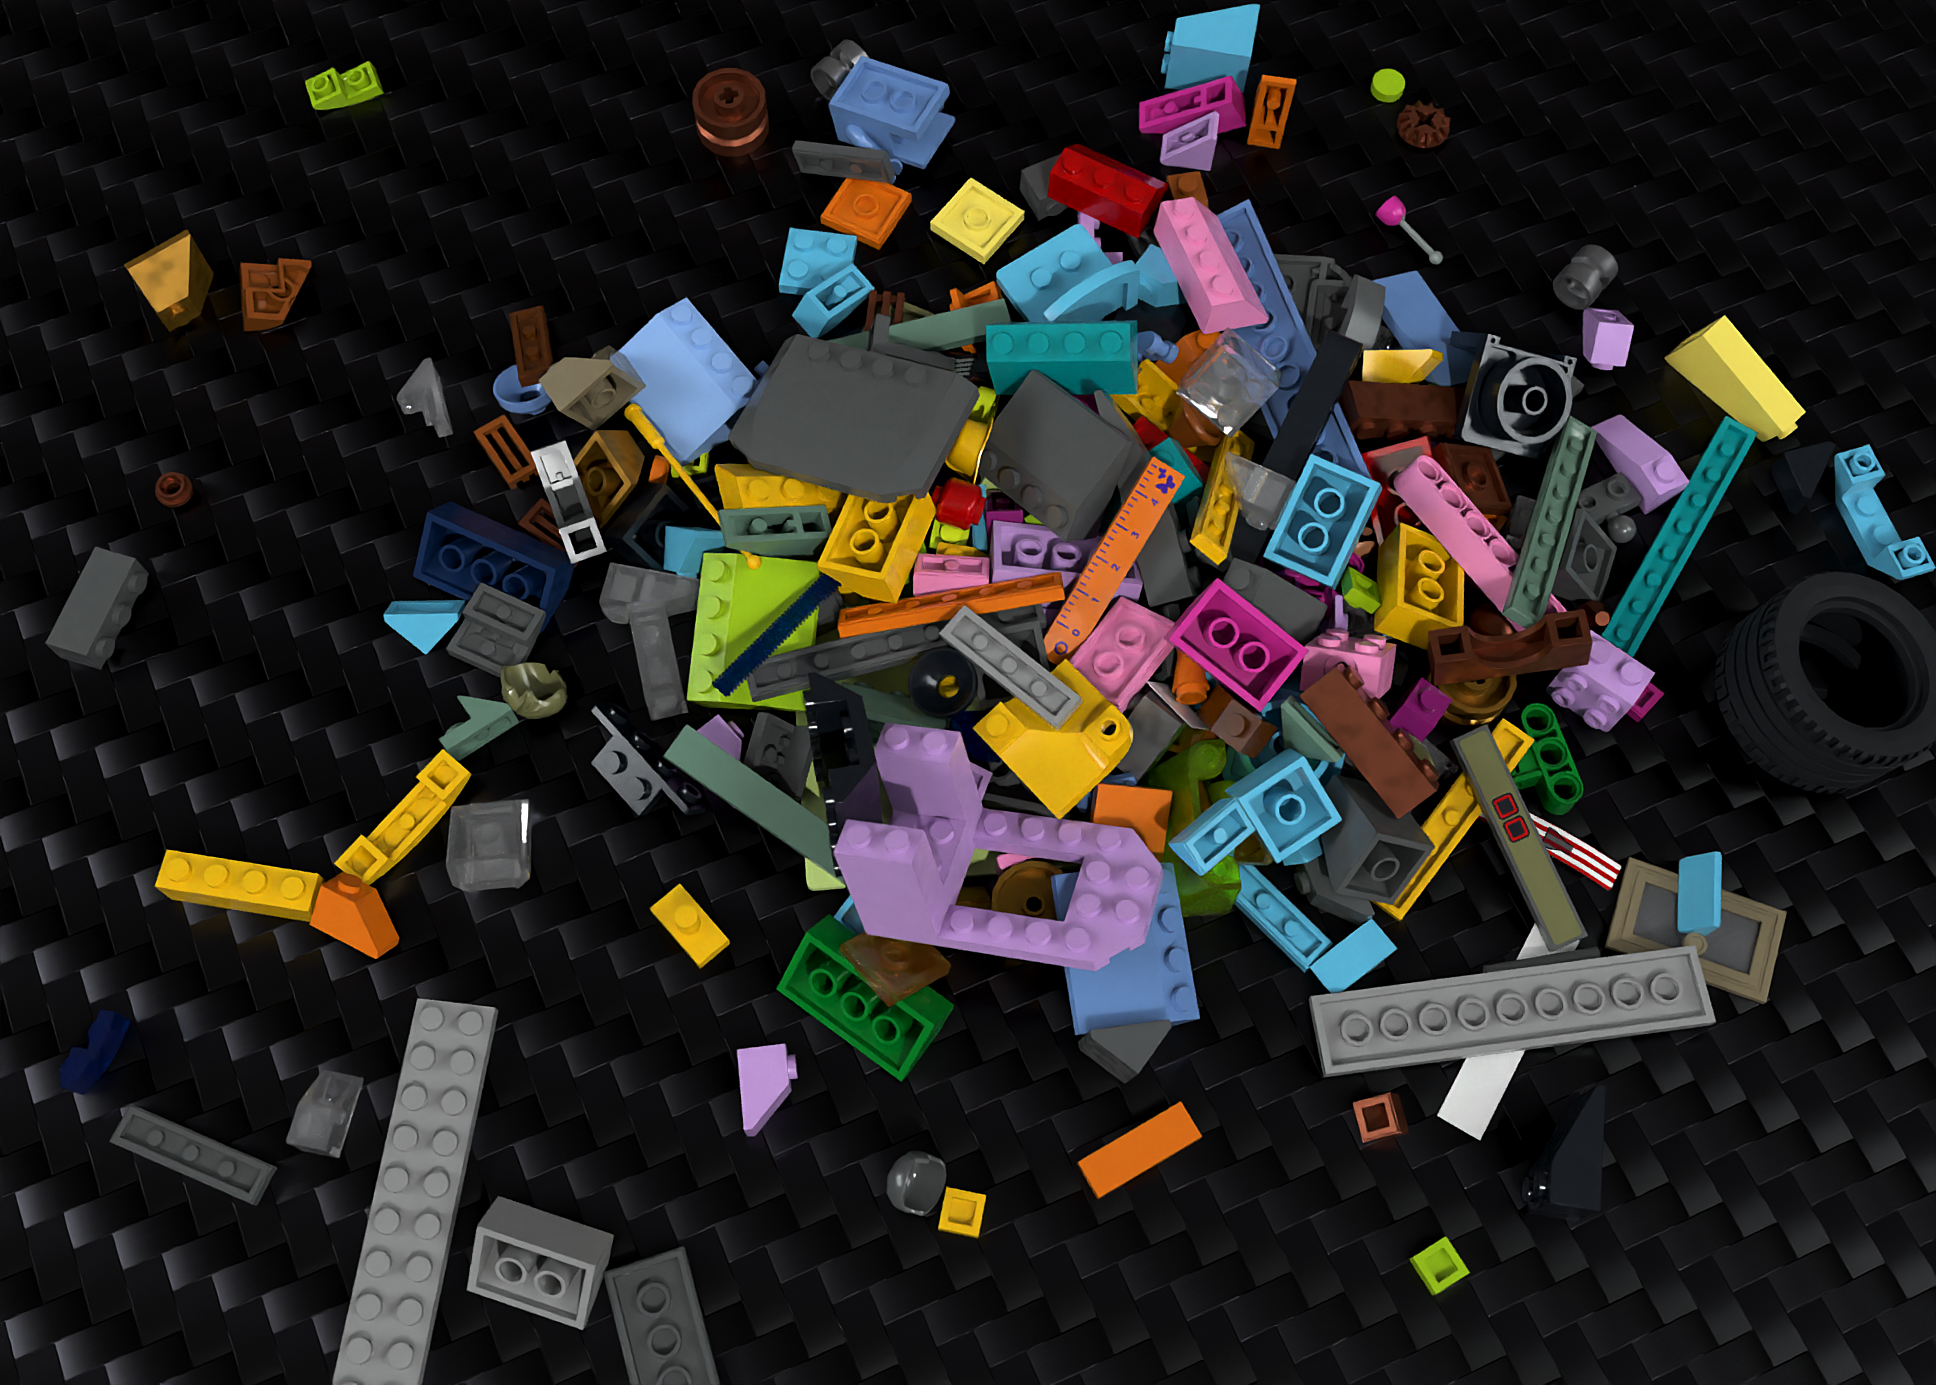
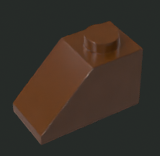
(1235, 722)

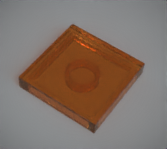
(893, 965)

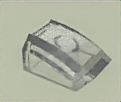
(489, 845)

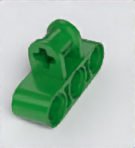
(1543, 776)

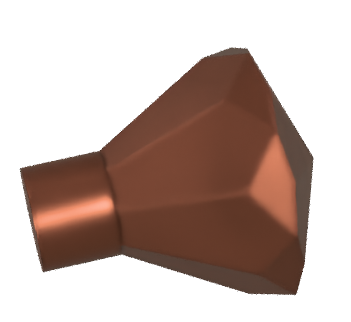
(1597, 615)

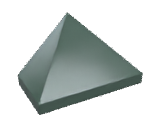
(1306, 734)

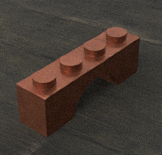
(1550, 644)

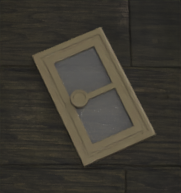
(1732, 957)

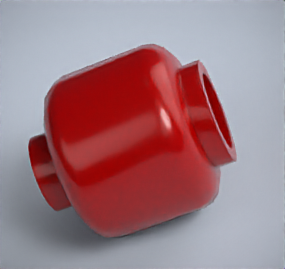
(958, 503)

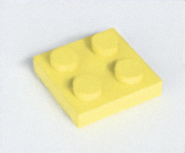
(977, 220)

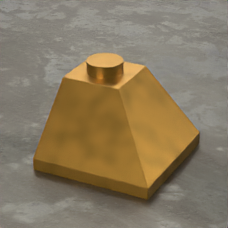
(173, 279)
(608, 471)

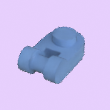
(1153, 348)

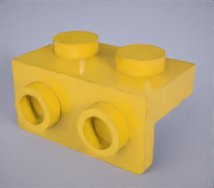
(1155, 397)

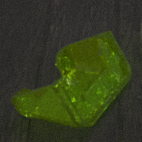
(1221, 885)

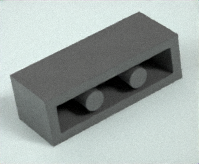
(98, 608)

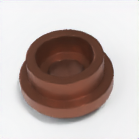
(170, 482)

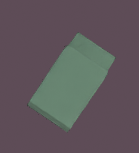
(486, 723)

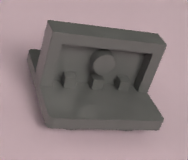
(780, 754)

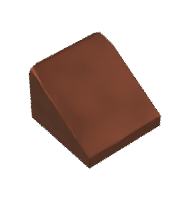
(1380, 1117)

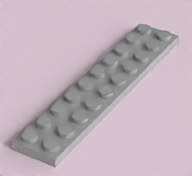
(1510, 1010)
(416, 1196)

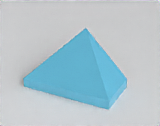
(424, 621)

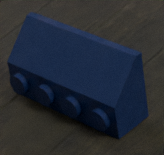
(469, 549)

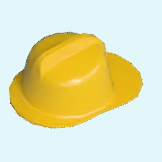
(968, 447)

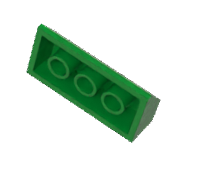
(834, 994)

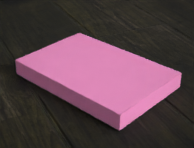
(1123, 651)

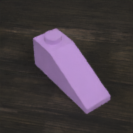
(1642, 462)

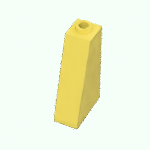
(1737, 379)

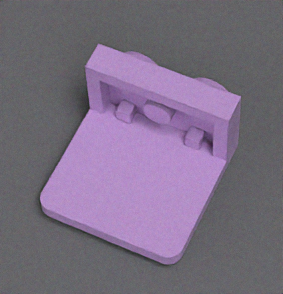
(1604, 687)

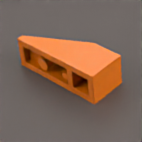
(1270, 111)

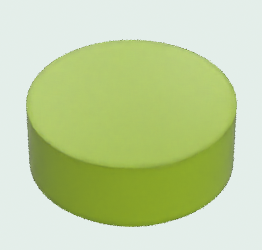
(1387, 85)

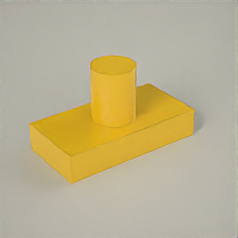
(690, 925)

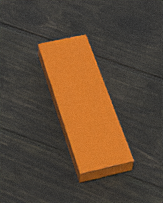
(1139, 1150)

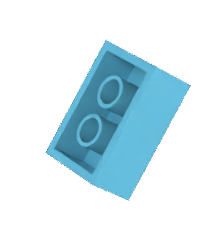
(1323, 521)

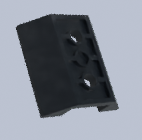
(842, 756)

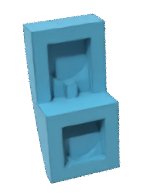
(1353, 957)

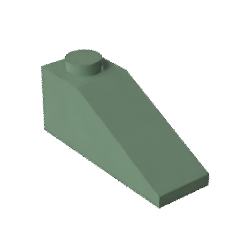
(777, 531)

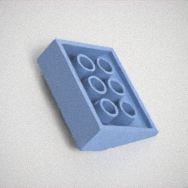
(1137, 984)

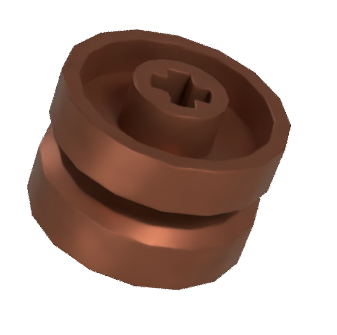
(730, 112)

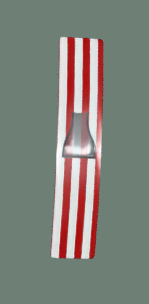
(1575, 853)

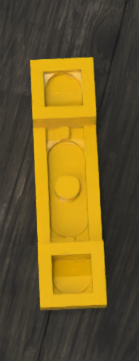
(408, 822)

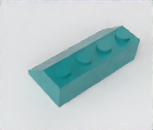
(1070, 353)

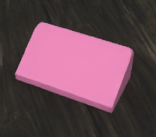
(948, 572)

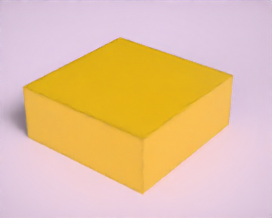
(962, 1212)

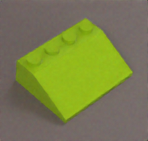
(734, 612)

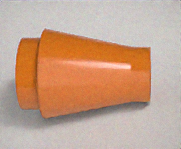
(1189, 681)

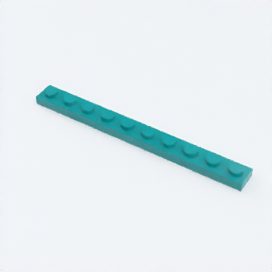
(1678, 536)

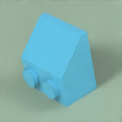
(1285, 804)

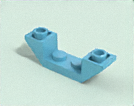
(1855, 477)

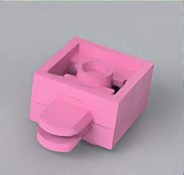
(1368, 656)

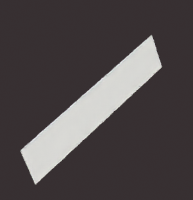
(1486, 1077)

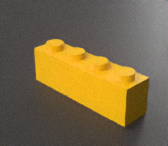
(239, 885)

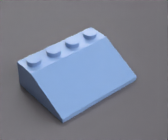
(691, 381)

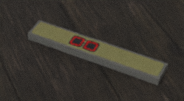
(1518, 838)

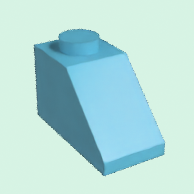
(1157, 281)
(832, 301)
(686, 547)

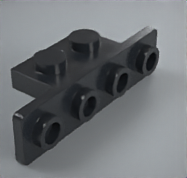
(638, 768)

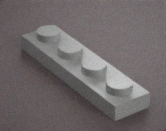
(1011, 668)

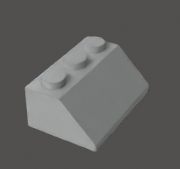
(539, 1262)

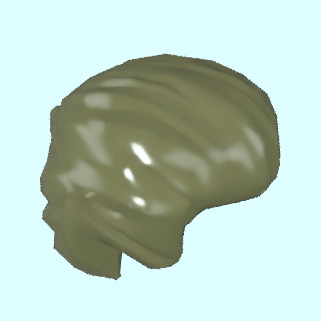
(533, 689)

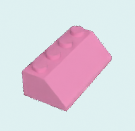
(1207, 267)

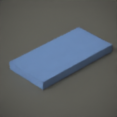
(1422, 323)

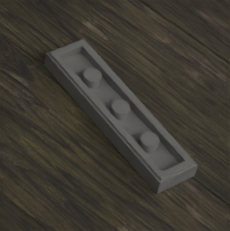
(193, 1154)

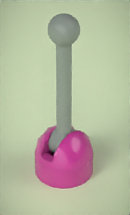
(1394, 213)

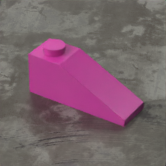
(1184, 106)

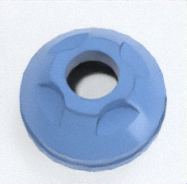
(512, 396)

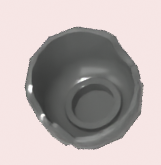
(916, 1182)

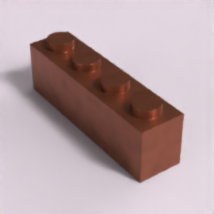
(1401, 410)
(1371, 740)

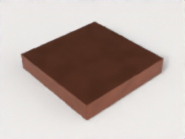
(1476, 475)

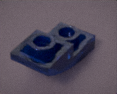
(86, 1066)

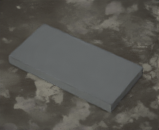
(661, 1322)

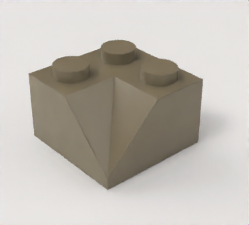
(592, 387)

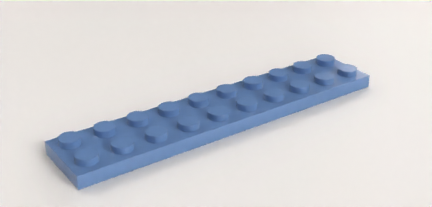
(1284, 337)

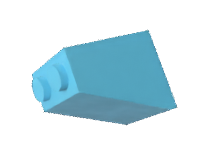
(1210, 47)

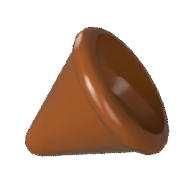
(1192, 428)

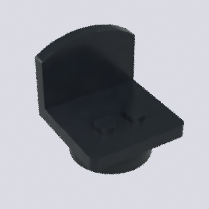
(1513, 396)

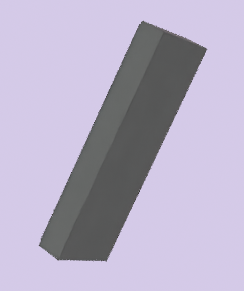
(843, 161)

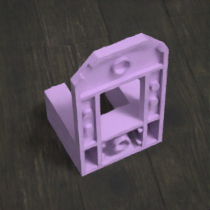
(914, 867)

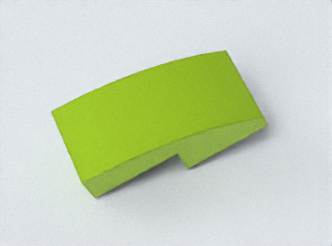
(334, 90)

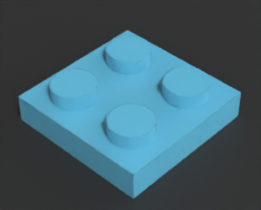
(814, 258)

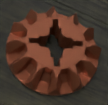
(1424, 135)

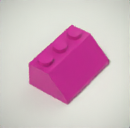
(1236, 644)

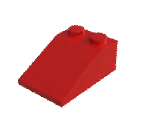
(1383, 467)

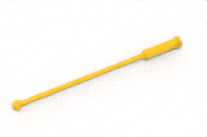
(635, 414)

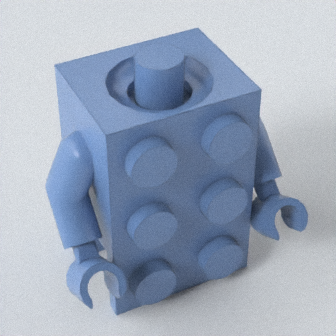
(891, 112)

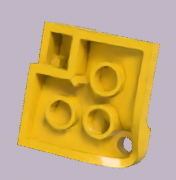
(1065, 762)

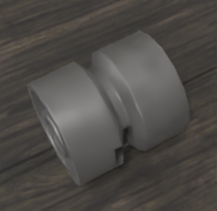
(833, 70)
(1585, 277)

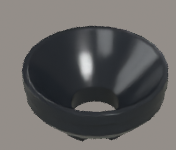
(928, 674)

